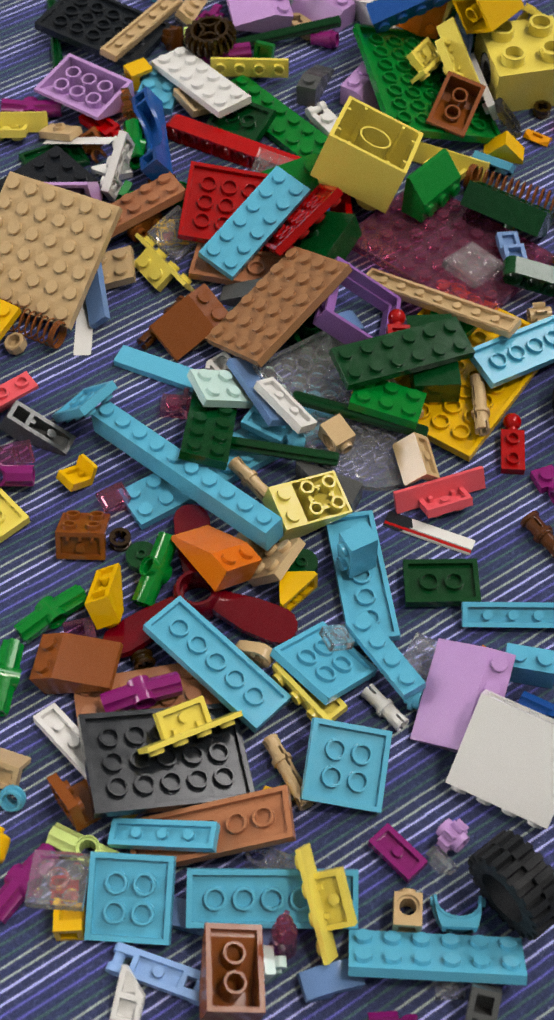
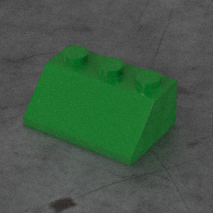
(431, 186)

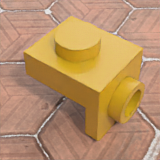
(79, 475)

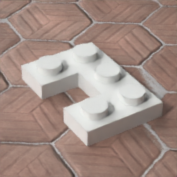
(122, 153)

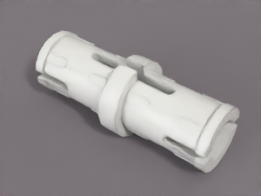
(385, 707)

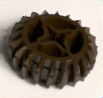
(210, 36)

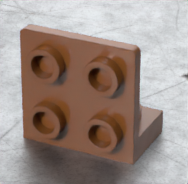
(82, 535)
(73, 801)

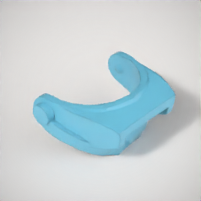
(454, 923)

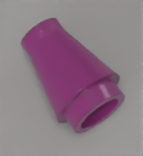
(326, 39)

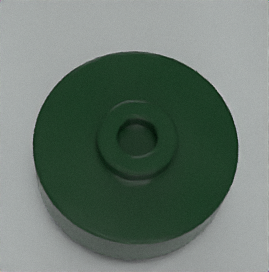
(136, 553)
(305, 562)

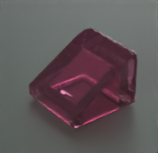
(114, 498)

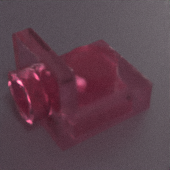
(175, 405)

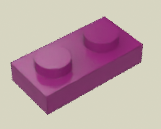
(397, 853)

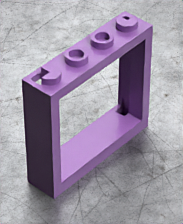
(365, 288)

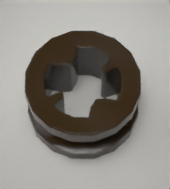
(542, 110)
(120, 546)
(143, 659)

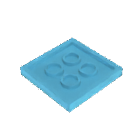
(319, 670)
(346, 765)
(130, 898)

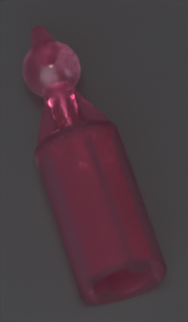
(284, 936)

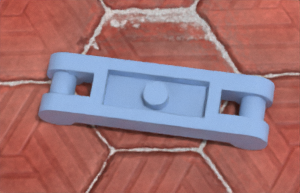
(157, 972)

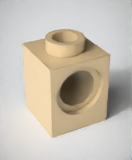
(337, 435)
(403, 922)

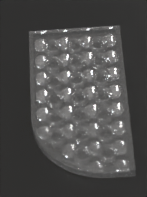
(311, 370)

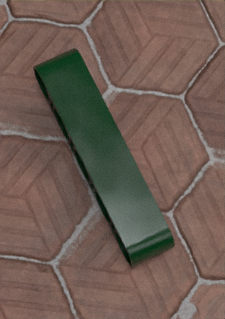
(529, 275)

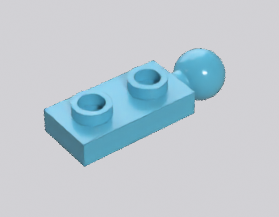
(277, 434)

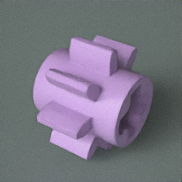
(452, 835)

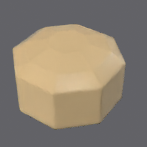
(15, 343)

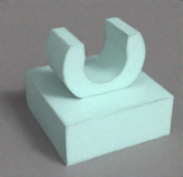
(272, 964)

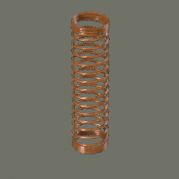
(473, 174)
(63, 330)

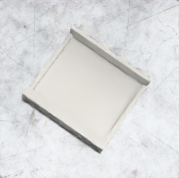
(508, 759)

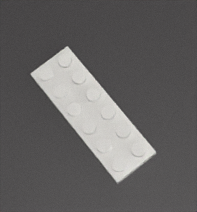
(201, 82)

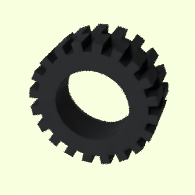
(515, 883)

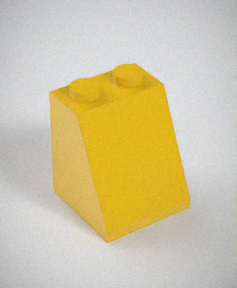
(485, 15)

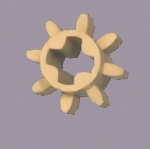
(538, 312)

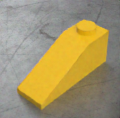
(106, 597)

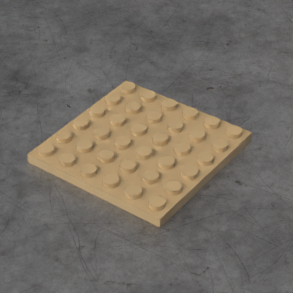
(51, 246)

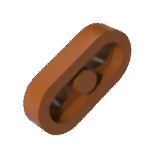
(143, 227)

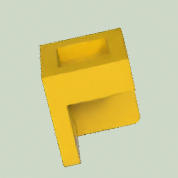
(136, 70)
(68, 925)

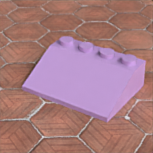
(260, 14)
(85, 87)
(453, 690)

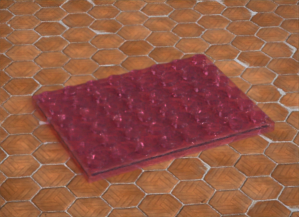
(418, 249)

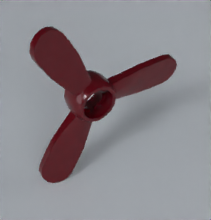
(245, 613)

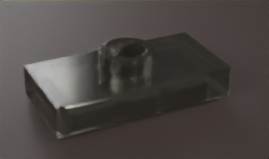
(507, 117)

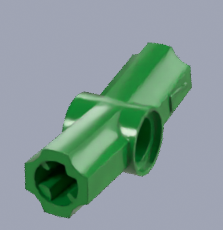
(134, 129)
(50, 613)
(10, 672)

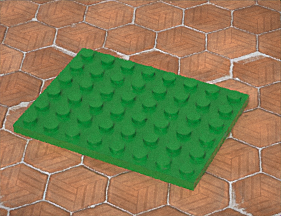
(411, 103)

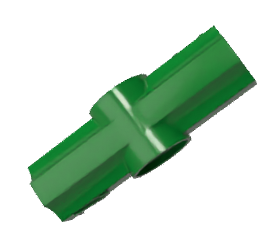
(155, 570)

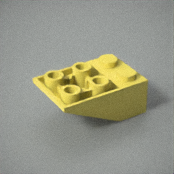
(307, 503)

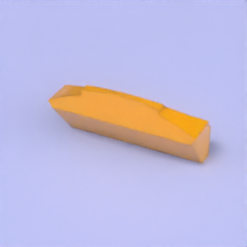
(537, 137)

